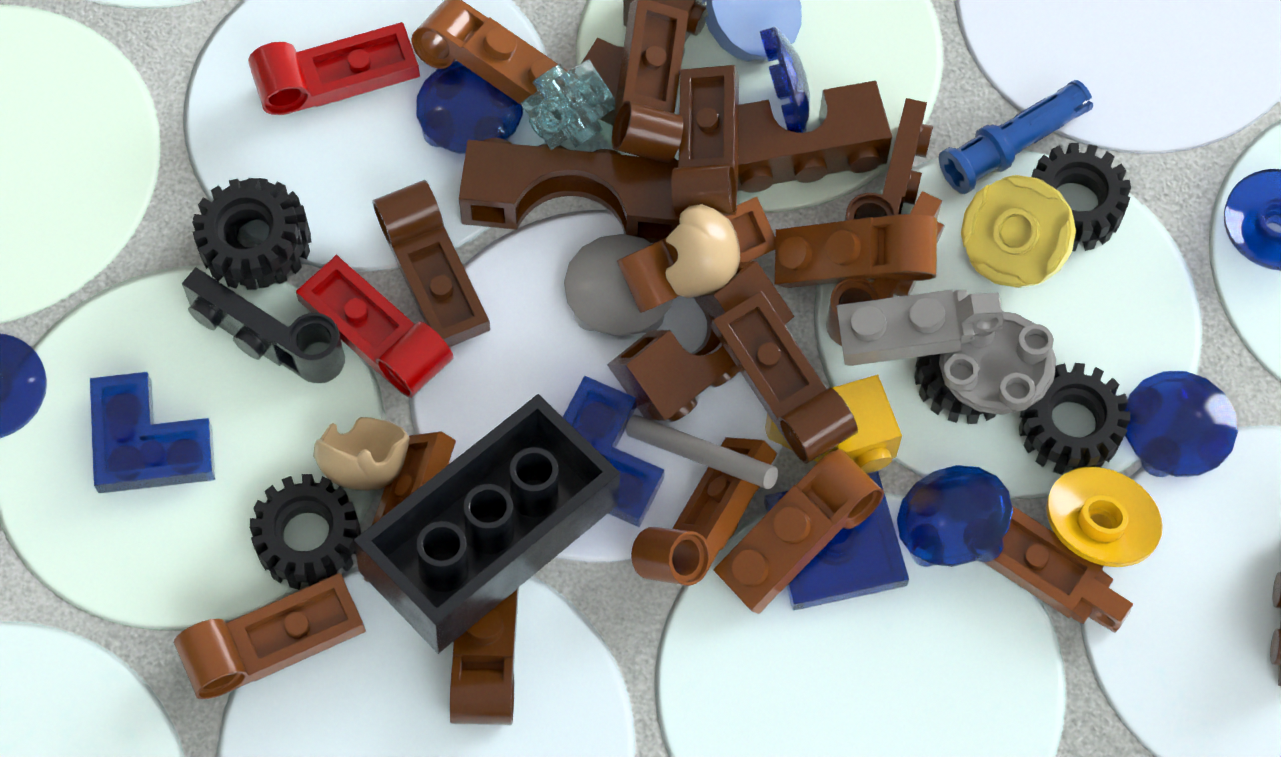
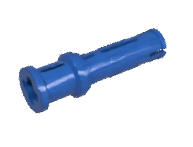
(997, 145)

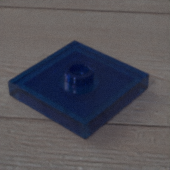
(852, 562)

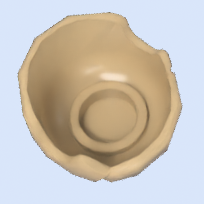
(706, 252)
(363, 457)

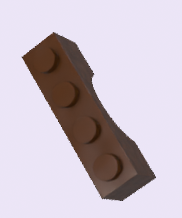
(509, 180)

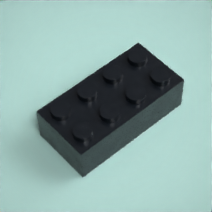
(487, 522)

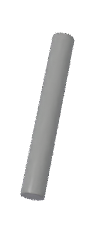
(702, 451)

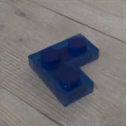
(601, 418)
(136, 452)

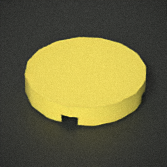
(1018, 231)

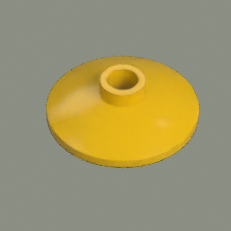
(1104, 516)

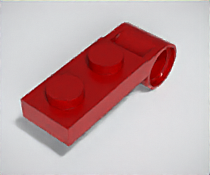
(332, 71)
(374, 328)

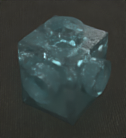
(568, 104)

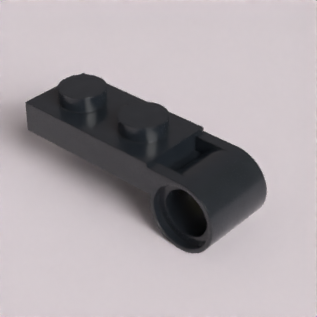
(262, 334)

